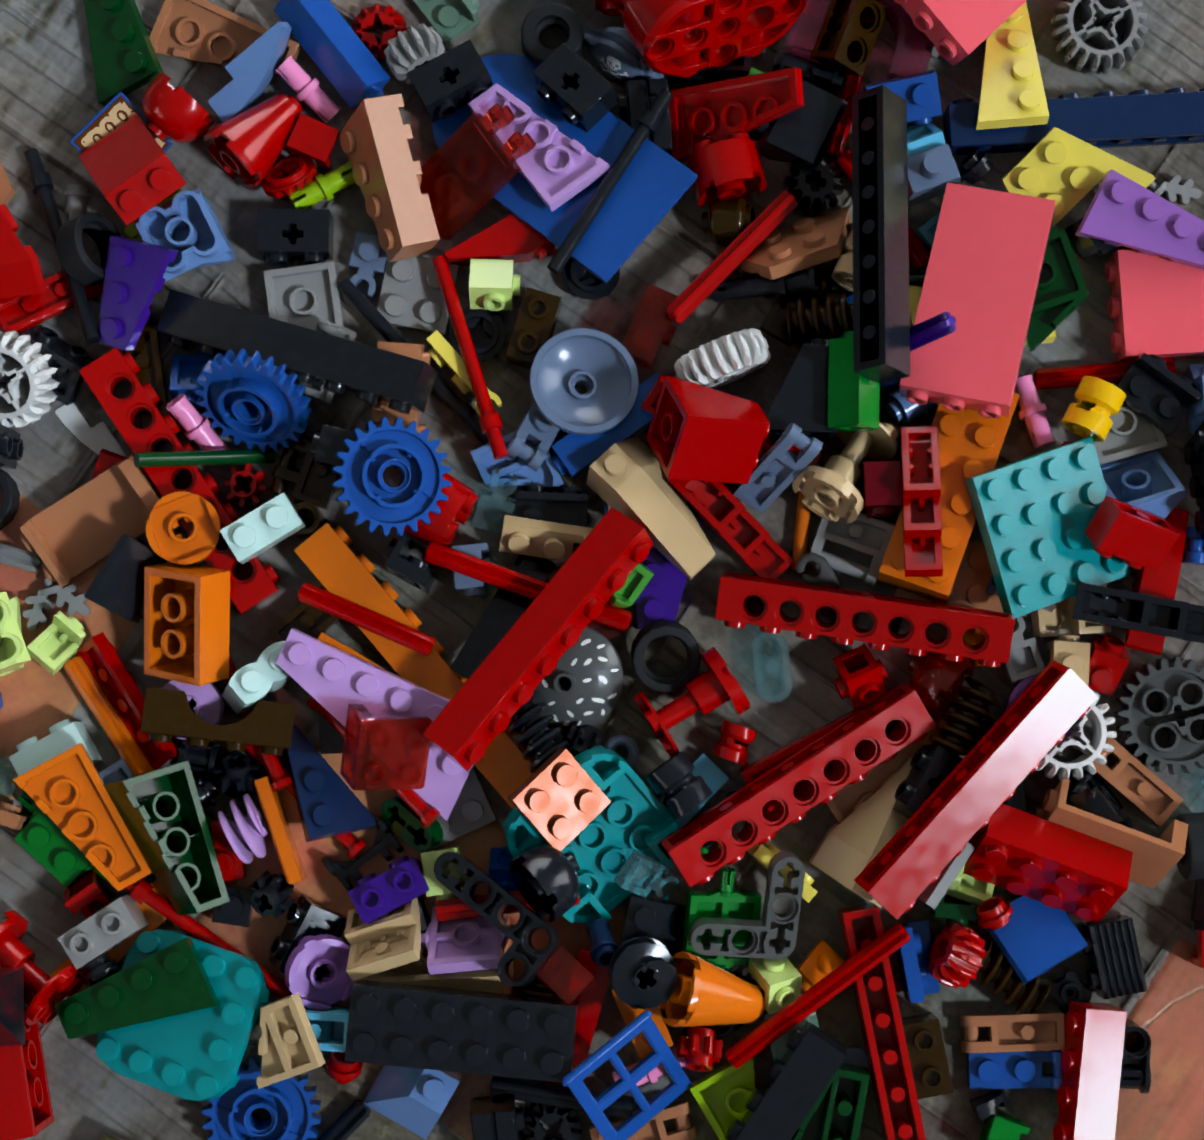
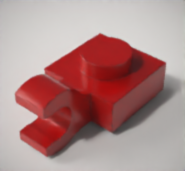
(230, 865)

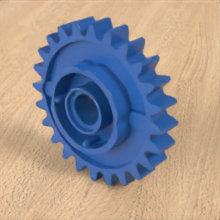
(253, 400)
(363, 476)
(286, 1101)

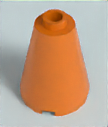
(710, 996)

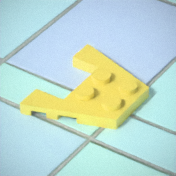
(1066, 170)

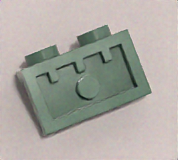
(450, 17)

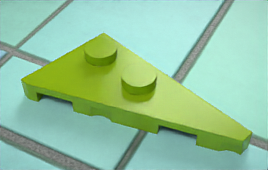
(724, 1095)

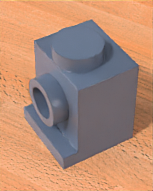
(471, 586)

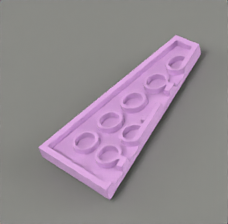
(342, 679)

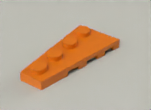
(79, 804)

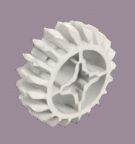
(724, 359)
(29, 392)
(1091, 751)

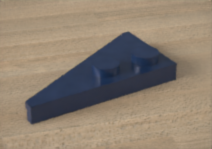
(321, 796)

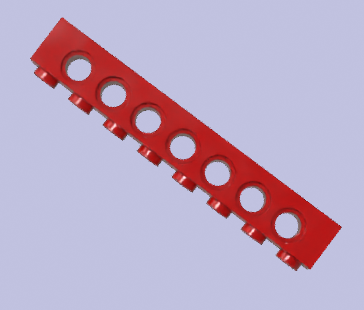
(102, 379)
(995, 625)
(778, 784)

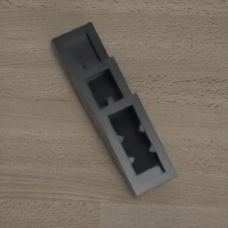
(1139, 612)
(499, 617)

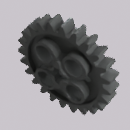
(1167, 685)

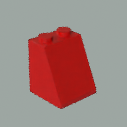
(131, 169)
(706, 433)

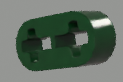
(406, 824)

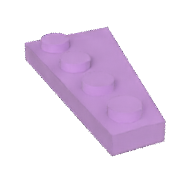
(556, 165)

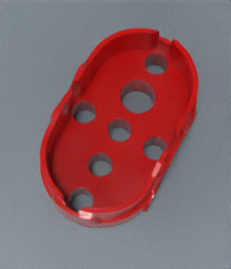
(700, 34)

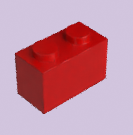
(1131, 534)

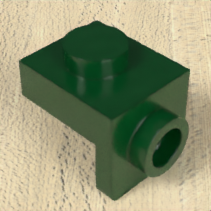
(955, 912)

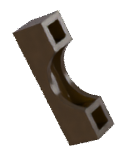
(170, 715)

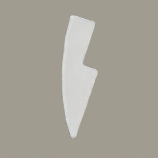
(95, 437)

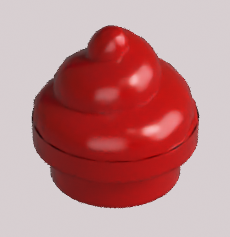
(342, 1070)

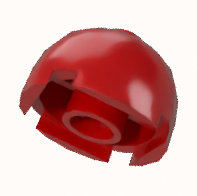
(173, 112)

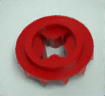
(366, 21)
(288, 176)

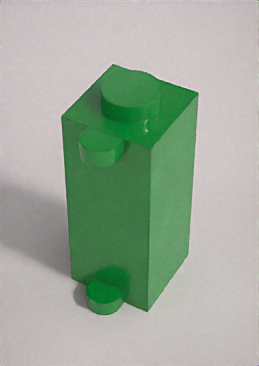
(851, 397)

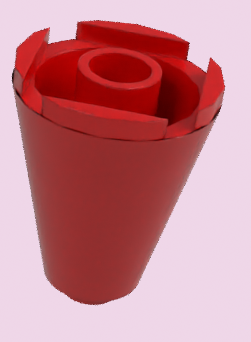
(254, 138)

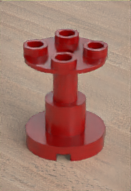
(703, 694)
(47, 989)

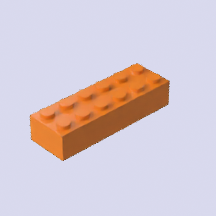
(966, 448)

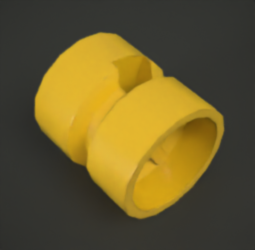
(1094, 406)

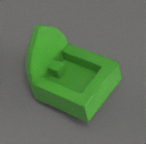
(632, 588)

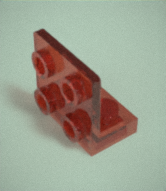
(384, 751)

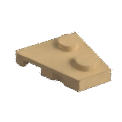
(286, 1041)

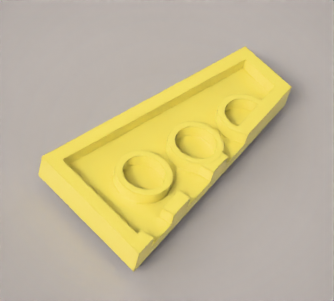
(1011, 77)

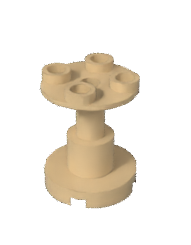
(832, 489)

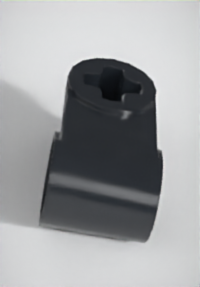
(1136, 1060)

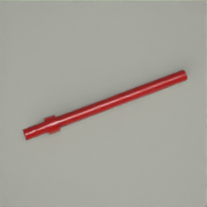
(490, 420)
(142, 892)

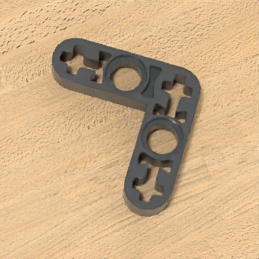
(761, 930)

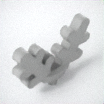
(1173, 189)
(41, 601)

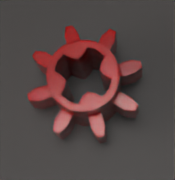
(236, 486)
(699, 1049)

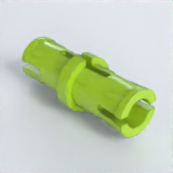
(323, 187)

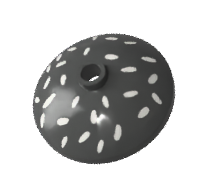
(595, 682)

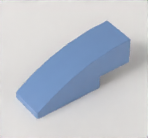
(251, 72)

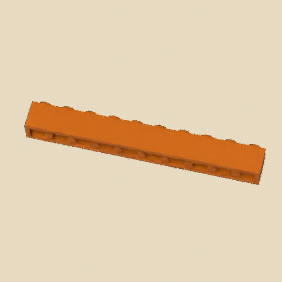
(352, 578)

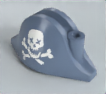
(617, 55)

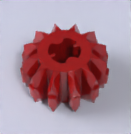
(956, 956)

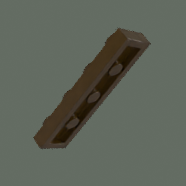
(149, 359)

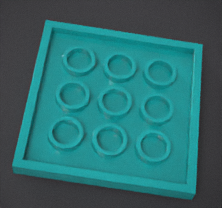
(1036, 523)

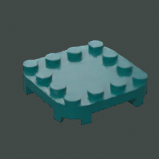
(627, 824)
(194, 1051)

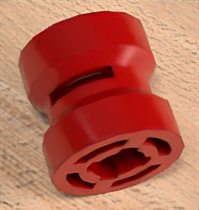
(733, 751)

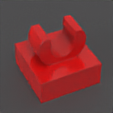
(83, 892)

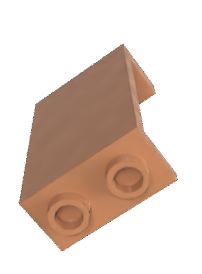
(91, 520)
(1151, 855)

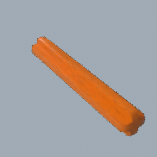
(106, 715)

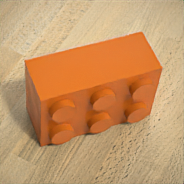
(186, 623)

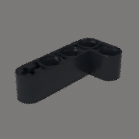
(493, 912)

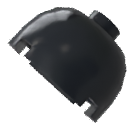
(1096, 798)
(547, 879)

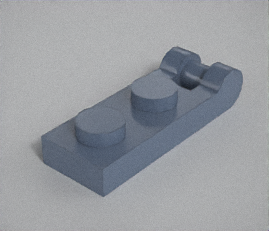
(538, 431)
(778, 468)

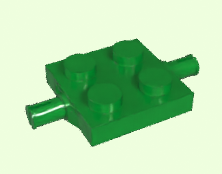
(51, 847)
(722, 903)

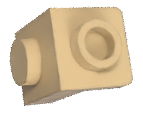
(1071, 653)

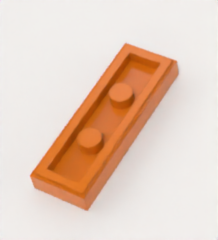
(280, 831)

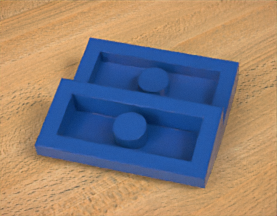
(1037, 938)

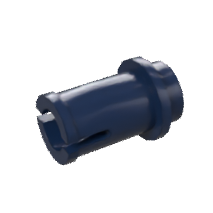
(601, 942)

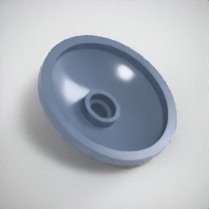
(590, 360)

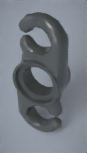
(824, 576)

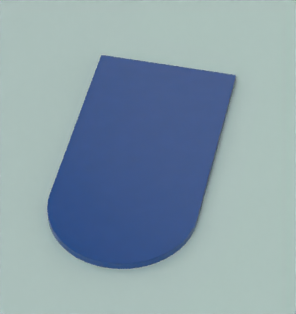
(632, 210)

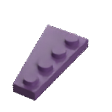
(1144, 221)

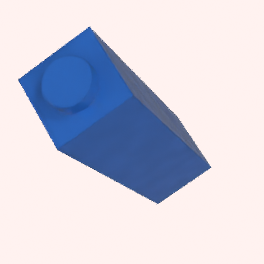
(334, 49)
(577, 452)

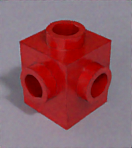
(859, 677)

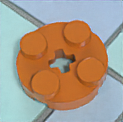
(164, 519)

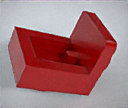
(1107, 663)

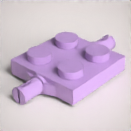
(463, 945)

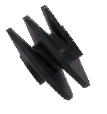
(646, 989)

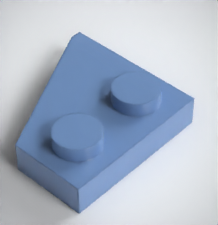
(545, 476)

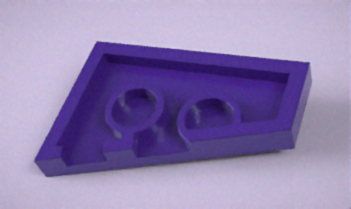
(130, 282)
(663, 592)

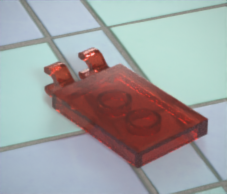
(472, 168)

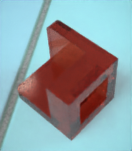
(565, 976)

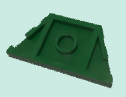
(1058, 291)

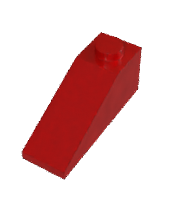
(503, 240)

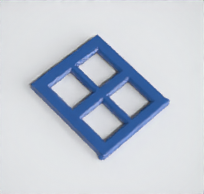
(628, 1079)

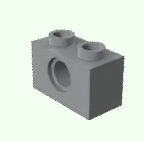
(103, 931)

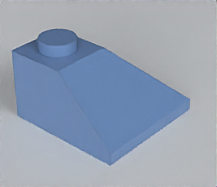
(1144, 483)
(412, 1096)

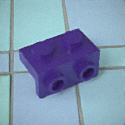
(389, 890)

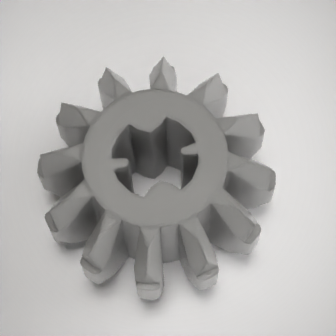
(412, 50)

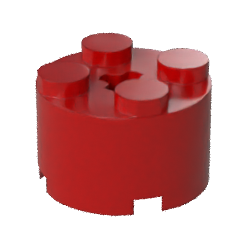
(726, 169)
(444, 525)

